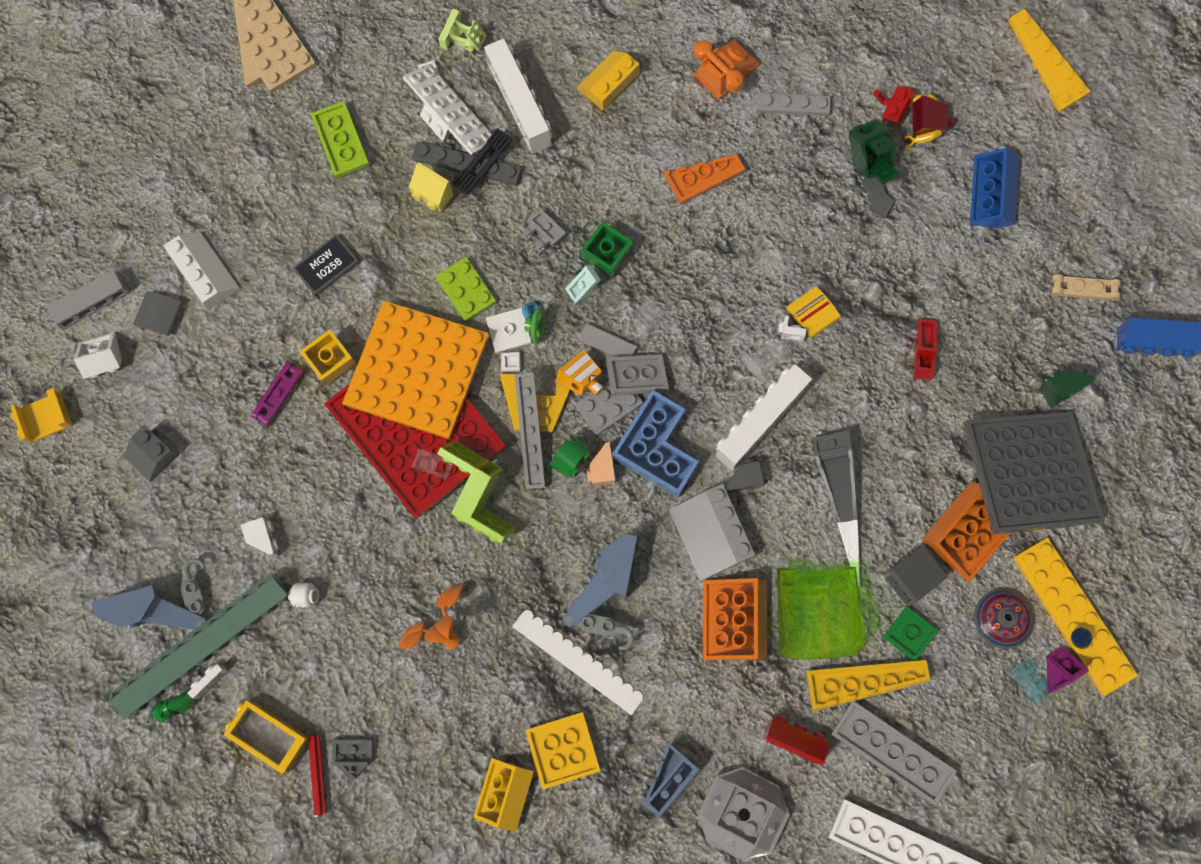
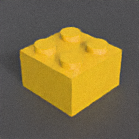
(327, 357)

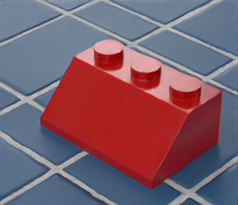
(797, 740)

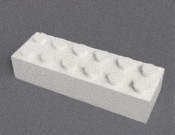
(518, 96)
(763, 417)

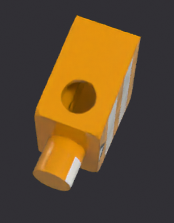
(581, 374)

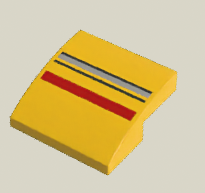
(813, 312)

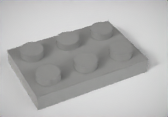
(637, 374)
(606, 409)

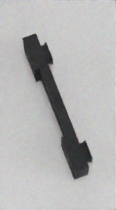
(498, 141)

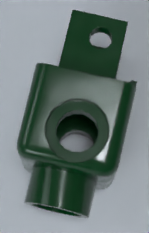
(873, 141)

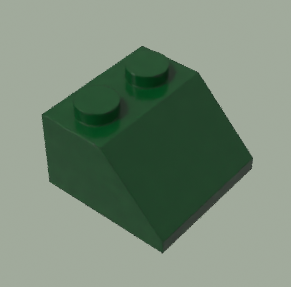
(1063, 385)

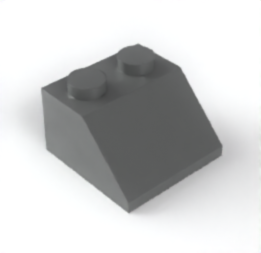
(148, 453)

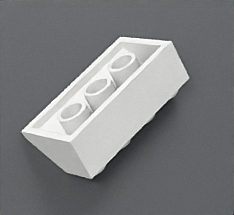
(201, 268)

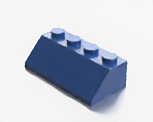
(994, 189)
(1159, 337)

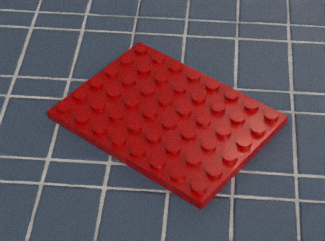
(393, 448)

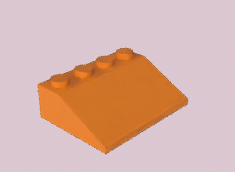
(965, 534)
(735, 619)

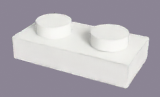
(201, 686)

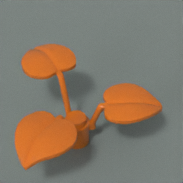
(442, 630)

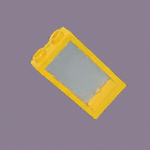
(266, 736)

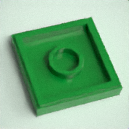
(910, 633)

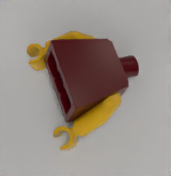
(929, 119)

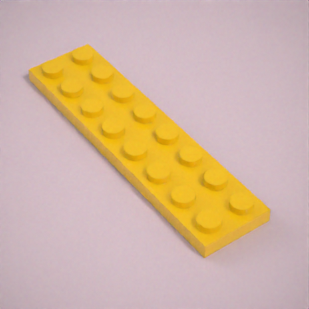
(1073, 610)

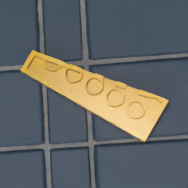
(1059, 77)
(850, 684)

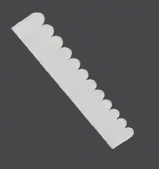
(579, 664)

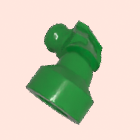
(165, 709)

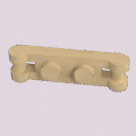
(1086, 288)

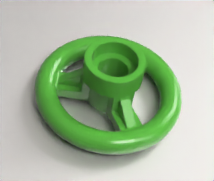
(536, 325)

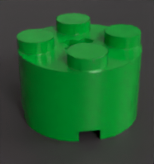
(569, 456)

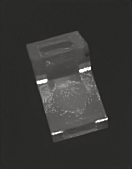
(429, 462)

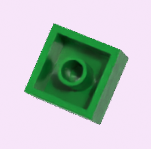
(607, 249)

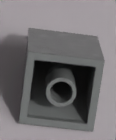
(916, 576)

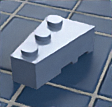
(670, 781)

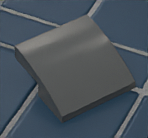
(158, 313)

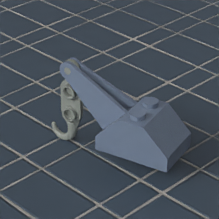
(611, 580)
(146, 605)

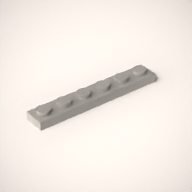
(530, 430)

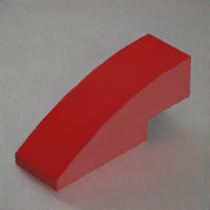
(925, 349)

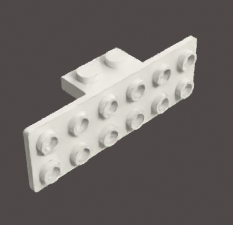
(446, 111)

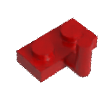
(896, 105)

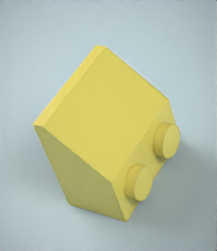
(430, 188)

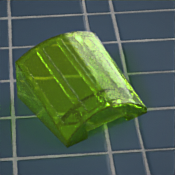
(819, 613)

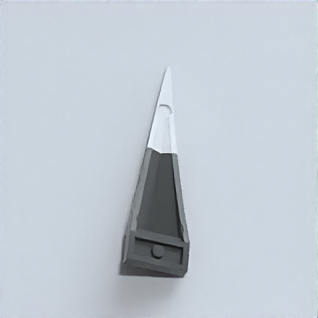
(838, 470)

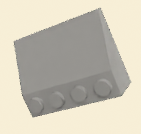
(711, 532)

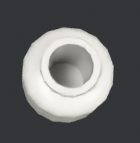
(303, 595)

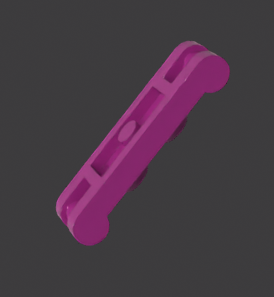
(277, 393)

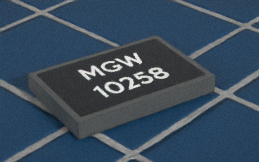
(325, 265)

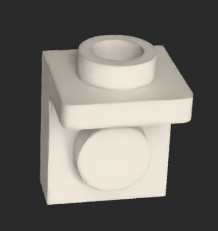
(793, 333)

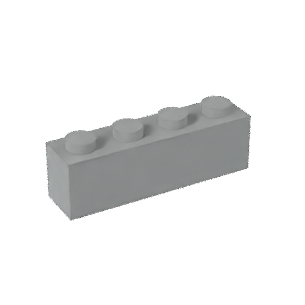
(87, 299)

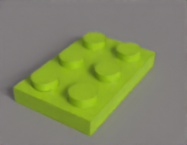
(465, 289)

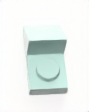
(583, 284)

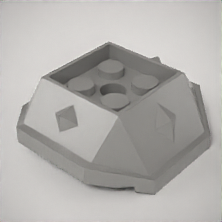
(720, 810)

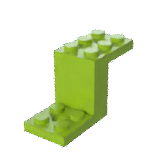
(476, 492)

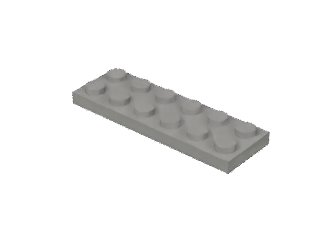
(893, 753)

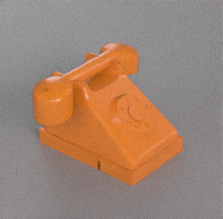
(724, 67)

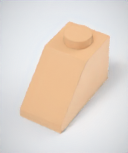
(601, 468)

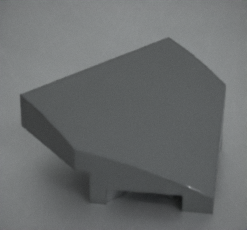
(352, 755)

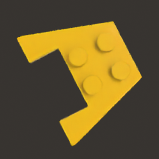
(548, 406)

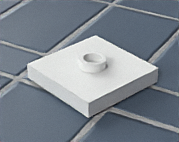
(508, 331)

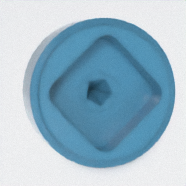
(529, 309)

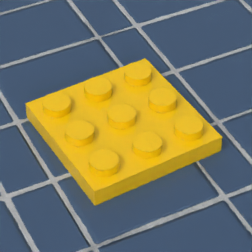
(562, 750)

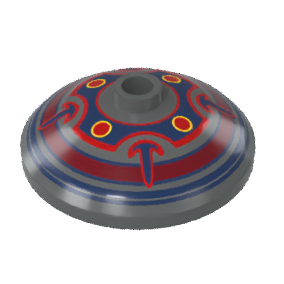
(991, 621)

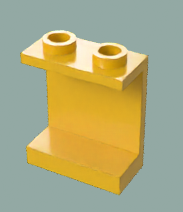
(41, 417)

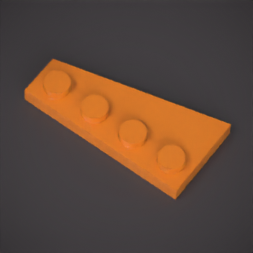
(697, 179)

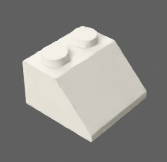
(98, 355)

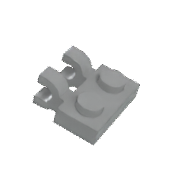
(544, 226)

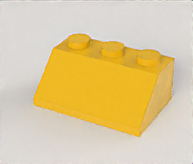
(609, 79)
(503, 795)

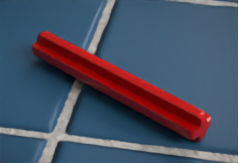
(317, 775)

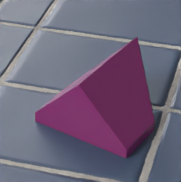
(1063, 669)

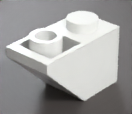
(259, 535)

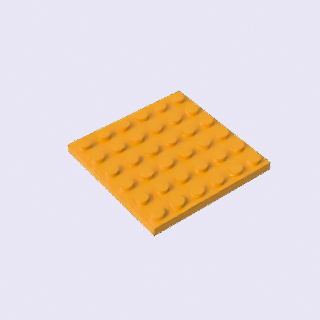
(416, 369)

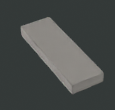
(606, 342)

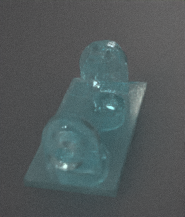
(1035, 688)

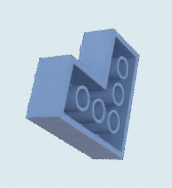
(646, 447)

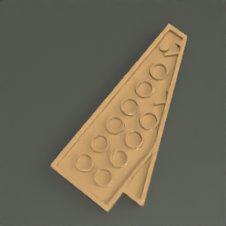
(269, 45)

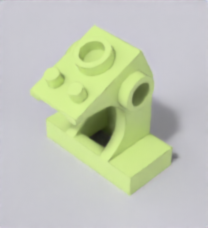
(454, 29)

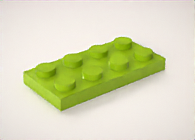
(340, 139)

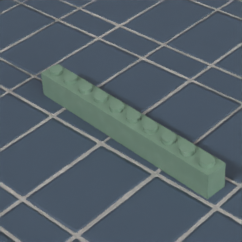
(197, 645)

